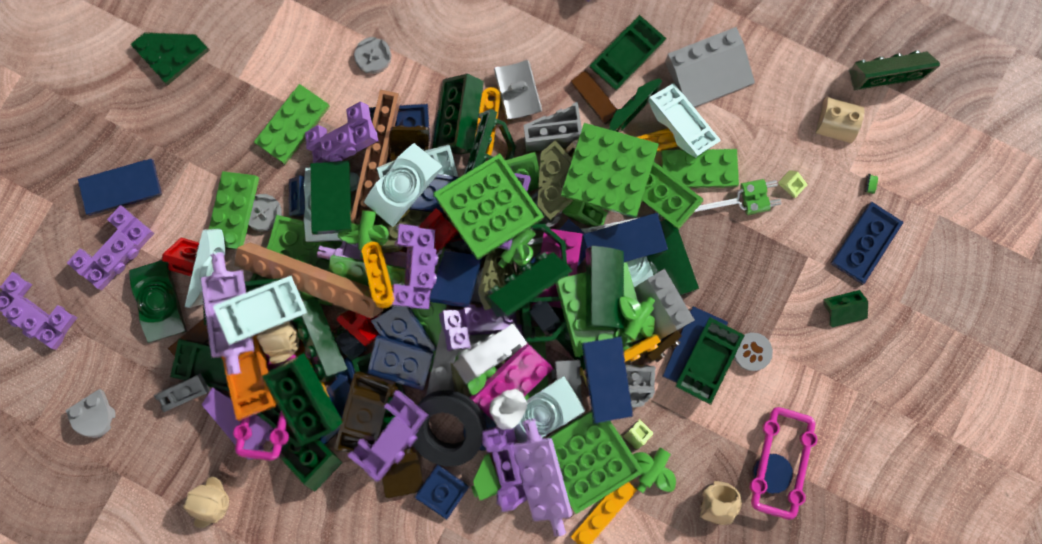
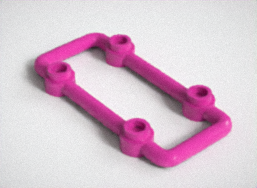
(278, 436)
(759, 486)

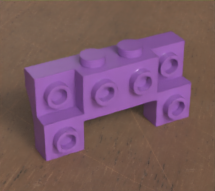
(344, 140)
(116, 252)
(419, 267)
(29, 317)
(472, 321)
(393, 441)
(512, 488)

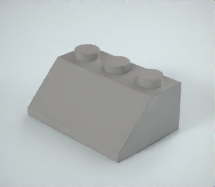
(669, 308)

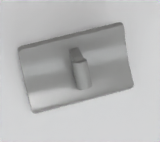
(517, 90)

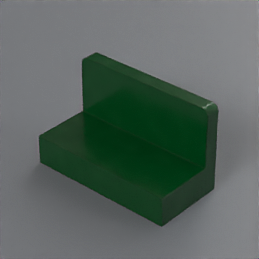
(846, 308)

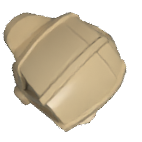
(277, 343)
(207, 503)
(720, 503)

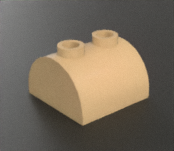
(840, 120)

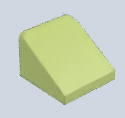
(793, 183)
(638, 434)

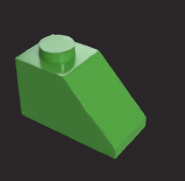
(585, 213)
(486, 480)

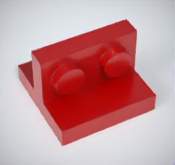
(443, 229)
(181, 256)
(359, 326)

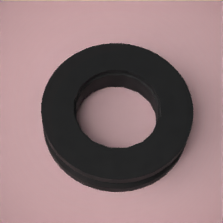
(470, 416)

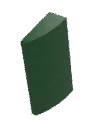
(674, 261)
(604, 287)

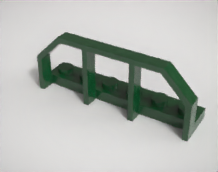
(483, 140)
(525, 315)

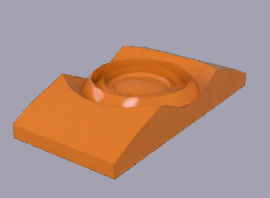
(248, 388)

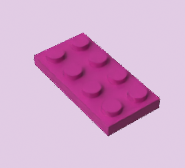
(573, 246)
(520, 372)

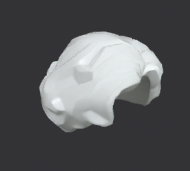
(508, 408)

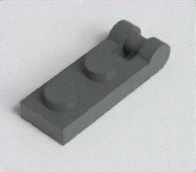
(182, 392)

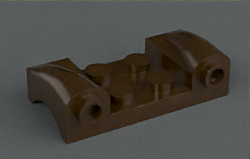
(364, 411)

